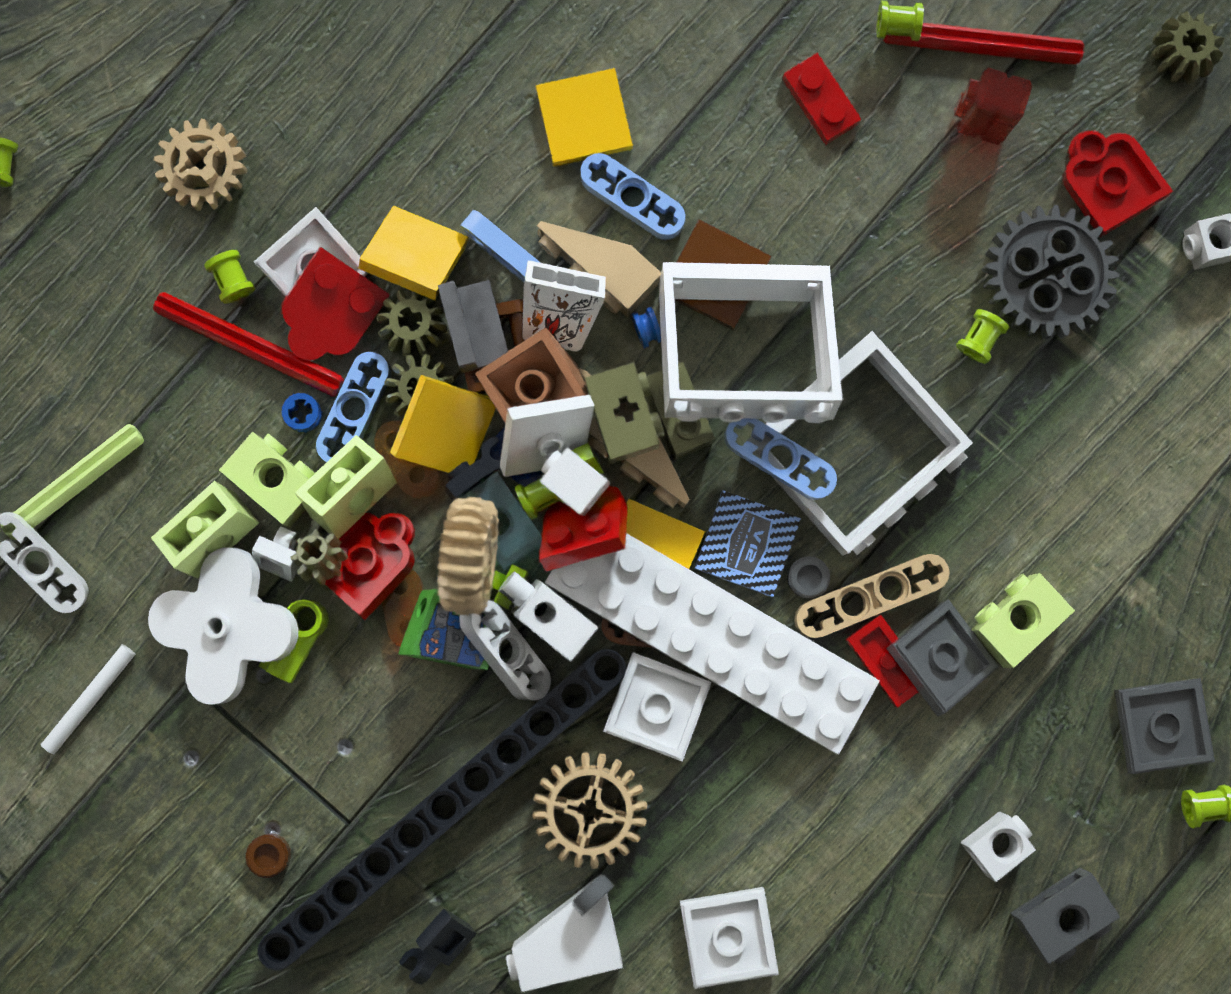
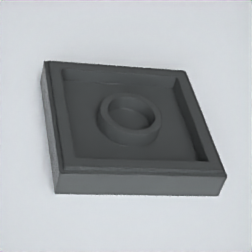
(942, 657)
(1164, 726)

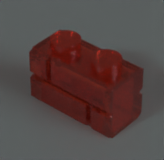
(992, 105)

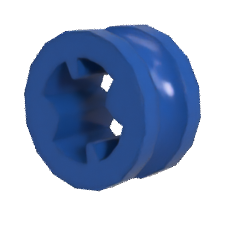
(646, 327)
(291, 405)

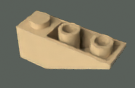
(626, 271)
(651, 466)

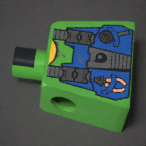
(438, 635)

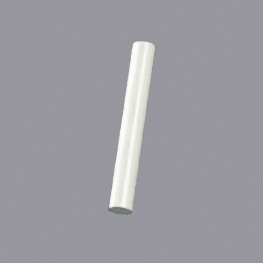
(88, 699)

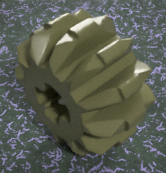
(1187, 47)
(402, 336)
(409, 376)

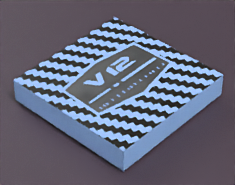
(747, 543)

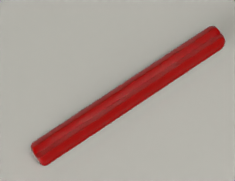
(994, 43)
(248, 344)

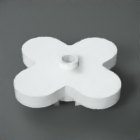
(223, 625)

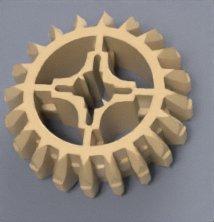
(468, 556)
(582, 846)

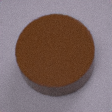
(268, 855)

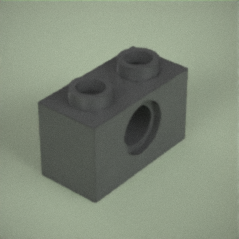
(1040, 916)

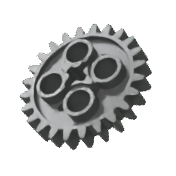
(1067, 304)

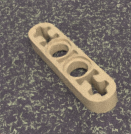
(873, 600)

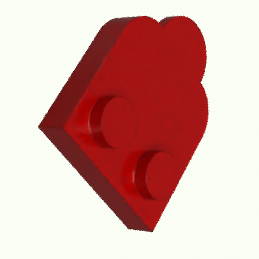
(1112, 179)
(329, 307)
(577, 538)
(376, 561)

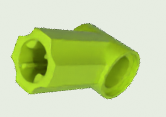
(290, 665)

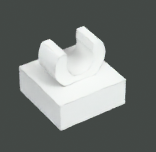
(275, 554)

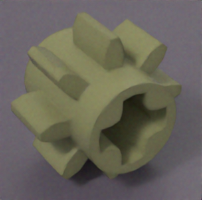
(309, 559)

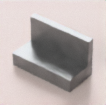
(473, 324)

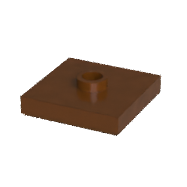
(717, 247)

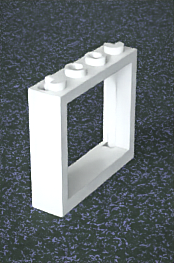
(752, 283)
(919, 485)

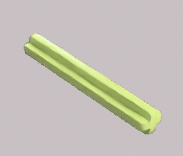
(77, 478)

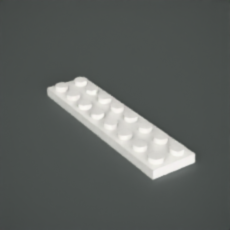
(722, 639)

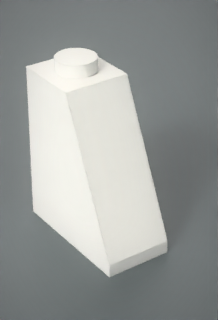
(566, 946)

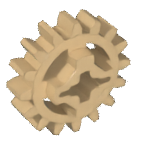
(185, 176)

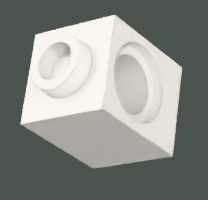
(1198, 245)
(573, 480)
(980, 845)

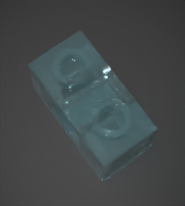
(522, 536)

